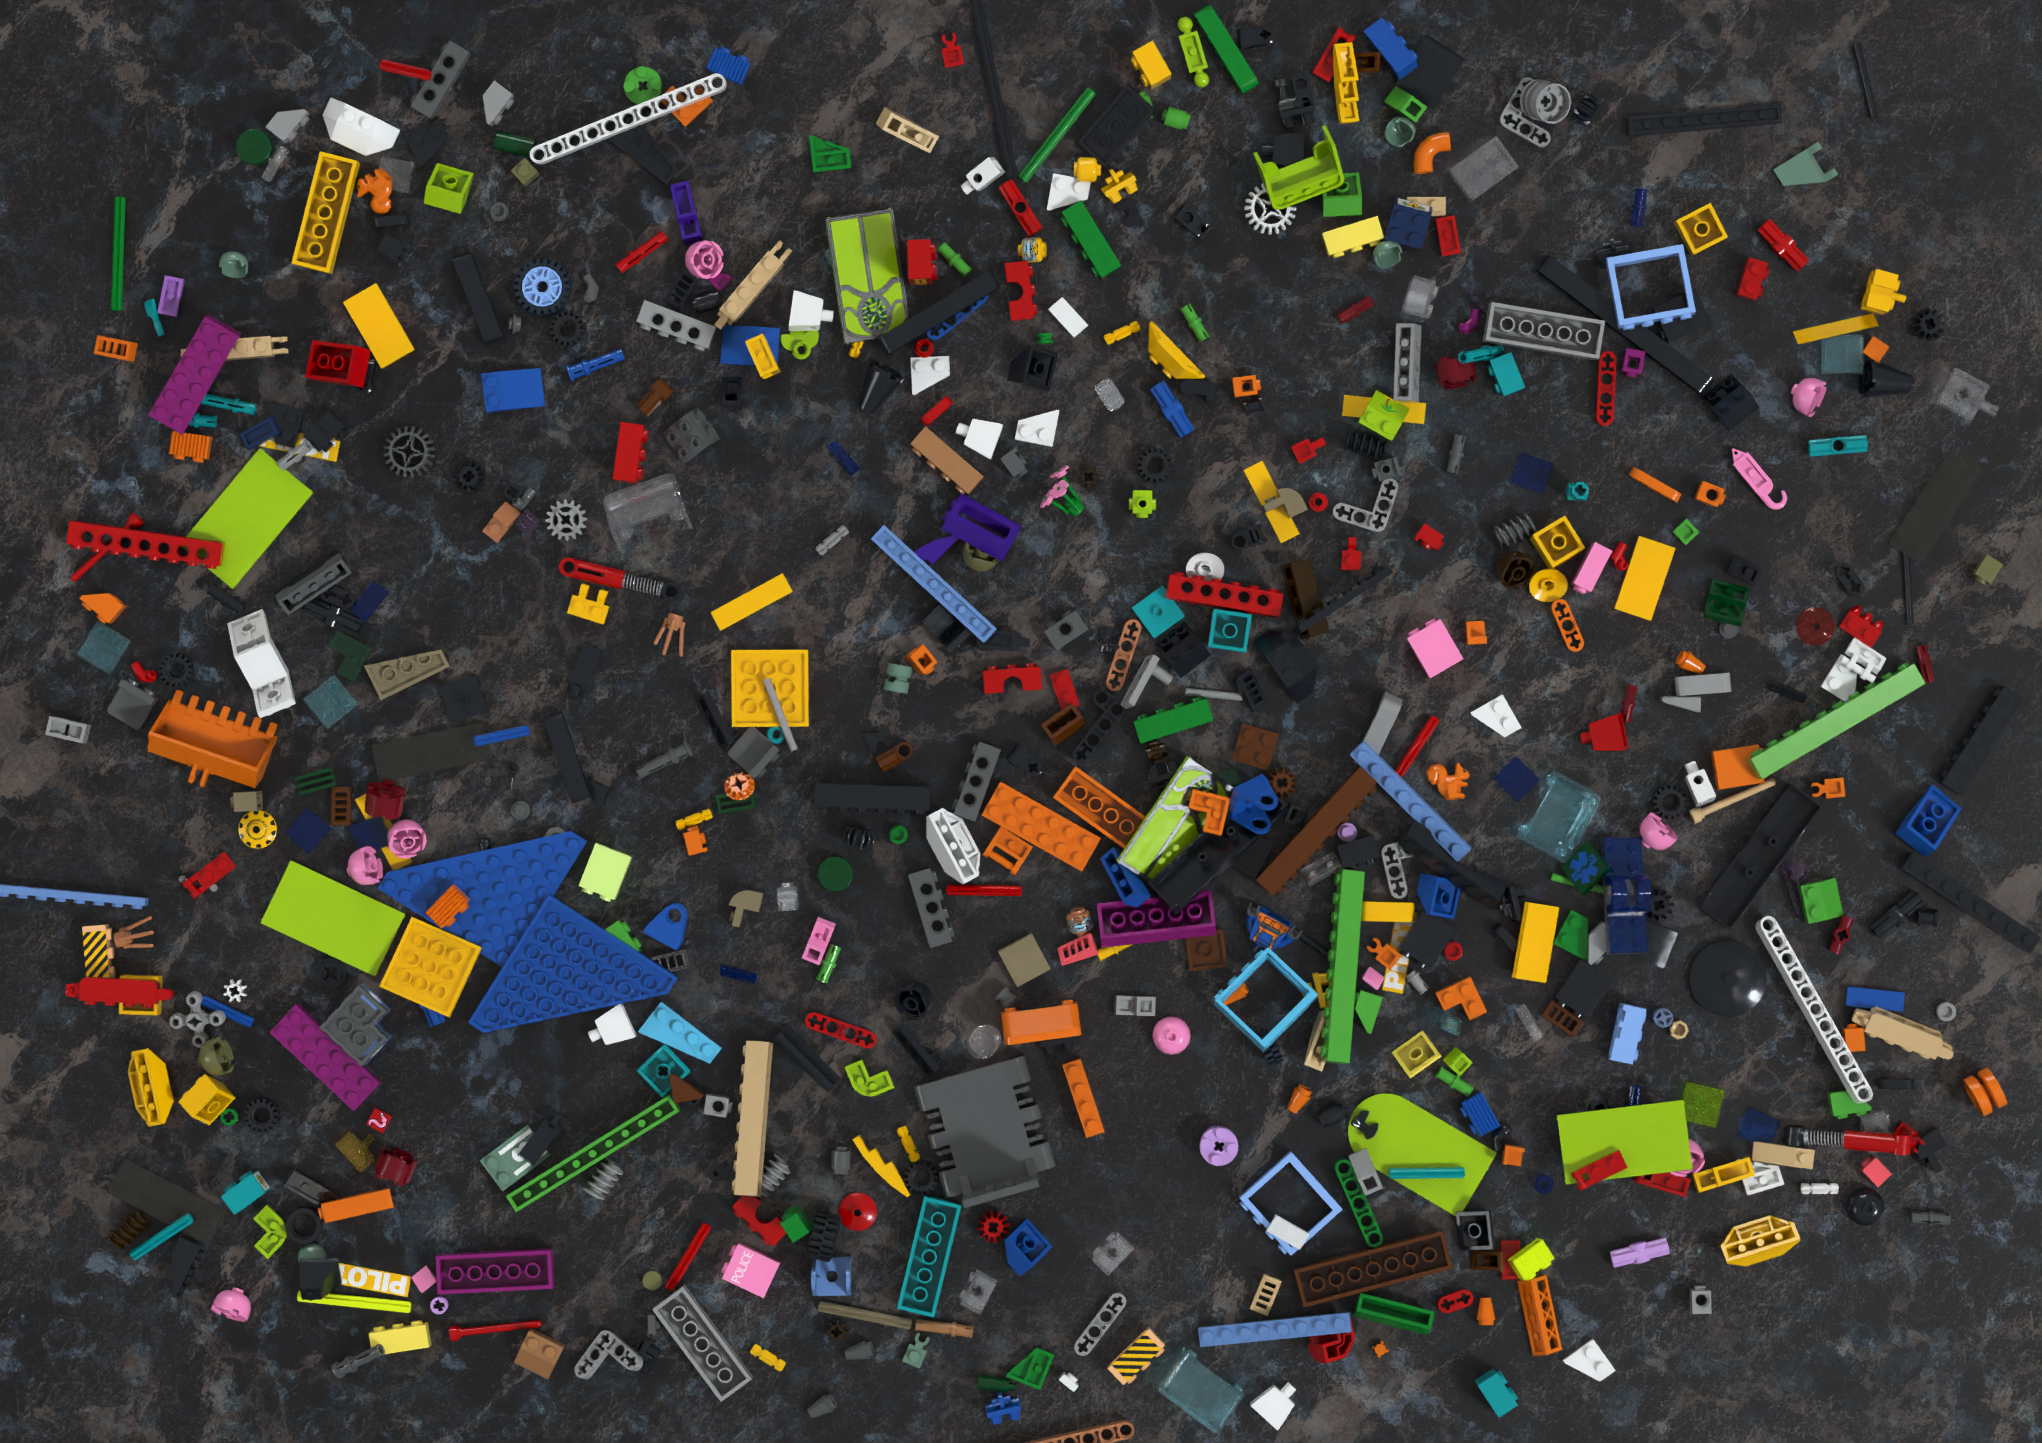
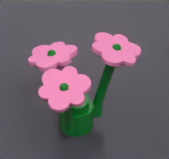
(1073, 505)

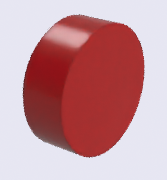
(1453, 951)

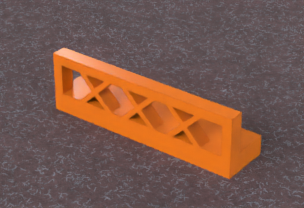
(1536, 1316)

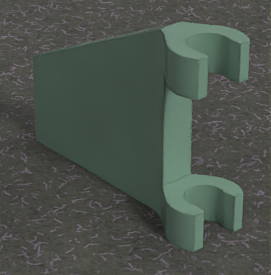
(1803, 169)

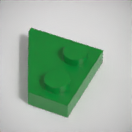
(828, 156)
(1574, 935)
(1032, 1368)

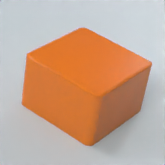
(1875, 349)

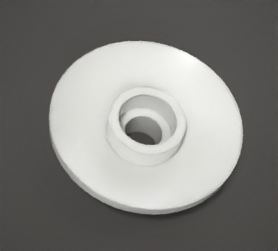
(1214, 567)

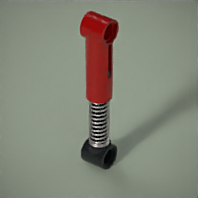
(617, 579)
(1851, 1140)

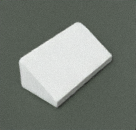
(1068, 317)
(1287, 1232)

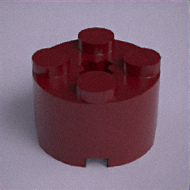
(1453, 373)
(384, 799)
(395, 1165)

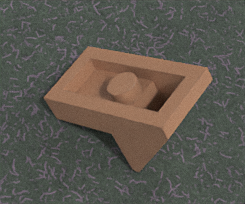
(501, 522)

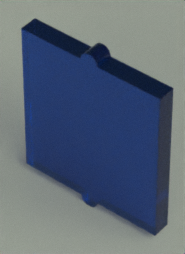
(1532, 473)
(1516, 778)
(308, 831)
(370, 833)
(1758, 1127)

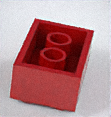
(337, 363)
(630, 453)

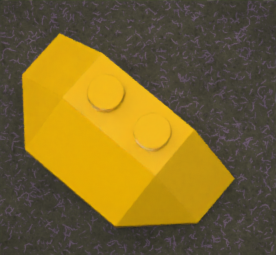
(1170, 356)
(150, 1086)
(1759, 1241)

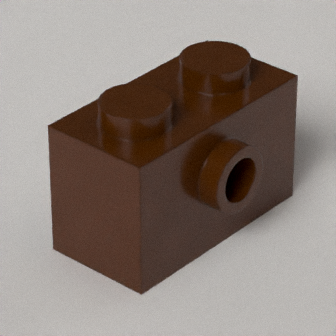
(1063, 724)

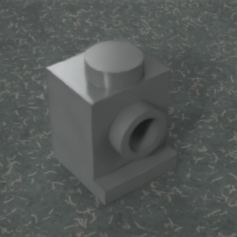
(1014, 463)
(1394, 469)

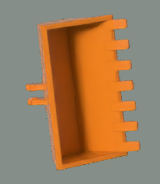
(212, 741)

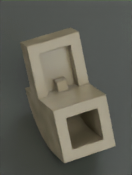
(1290, 499)
(743, 900)

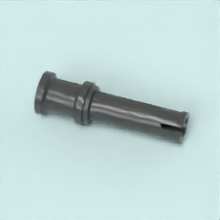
(672, 756)
(351, 1363)

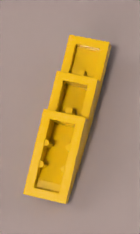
(1345, 83)
(886, 1171)

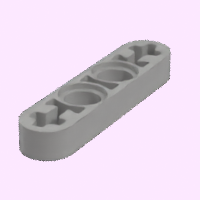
(1097, 1321)

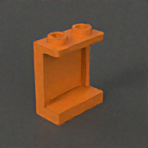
(1732, 767)

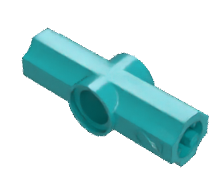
(1850, 444)
(1577, 491)

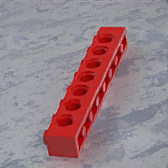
(76, 539)

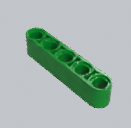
(1226, 49)
(1365, 1209)

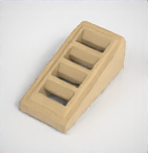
(1277, 1282)

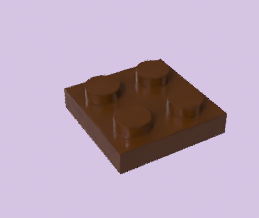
(1255, 747)
(1206, 952)

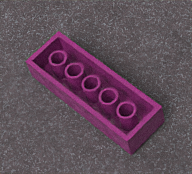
(194, 374)
(1155, 921)
(324, 1058)
(495, 1271)

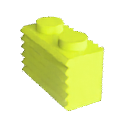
(1531, 1259)

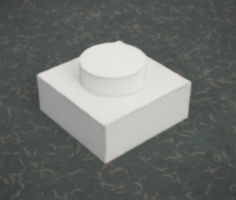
(1069, 1380)

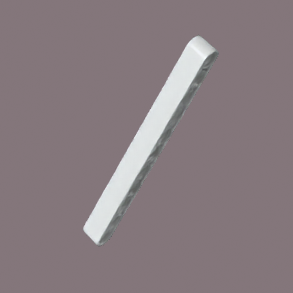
(618, 119)
(1822, 1014)

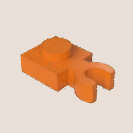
(1832, 788)
(1386, 955)

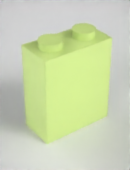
(605, 872)

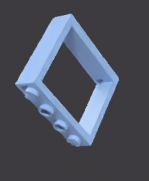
(1644, 256)
(1260, 1219)

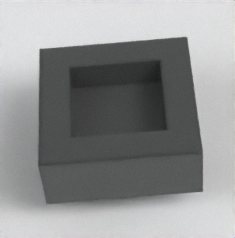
(653, 1323)

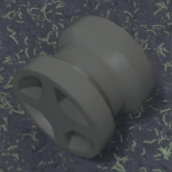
(1005, 997)

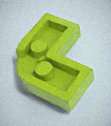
(868, 1085)
(275, 1229)

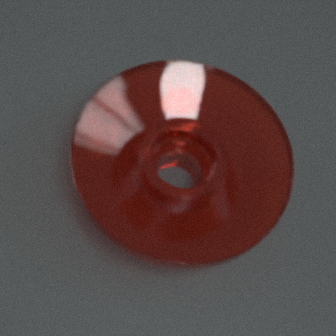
(1805, 628)

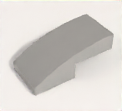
(1134, 1005)

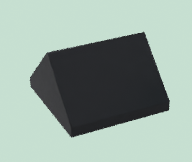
(1475, 1229)

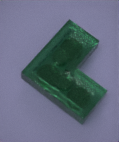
(355, 653)

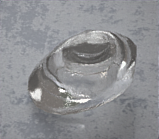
(984, 1041)

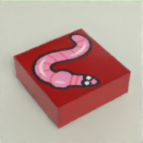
(379, 1120)

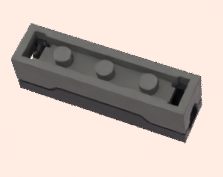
(312, 582)

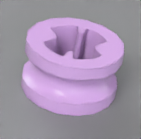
(442, 1300)

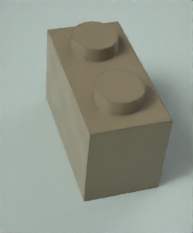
(247, 801)

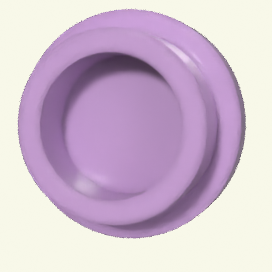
(1347, 832)

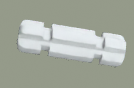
(1819, 1188)

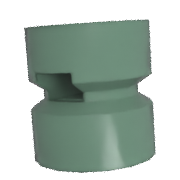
(897, 678)

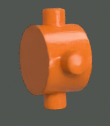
(1380, 1349)

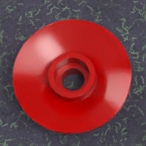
(858, 1201)

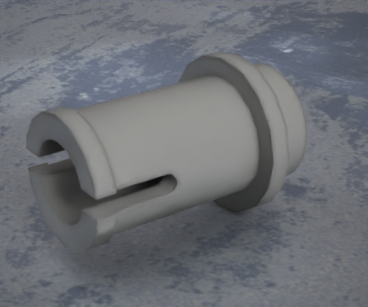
(1417, 982)

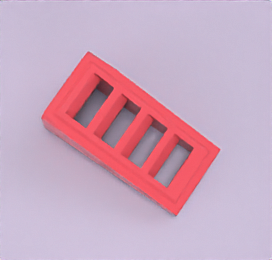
(1085, 953)

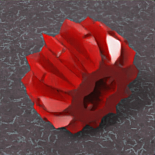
(999, 1221)

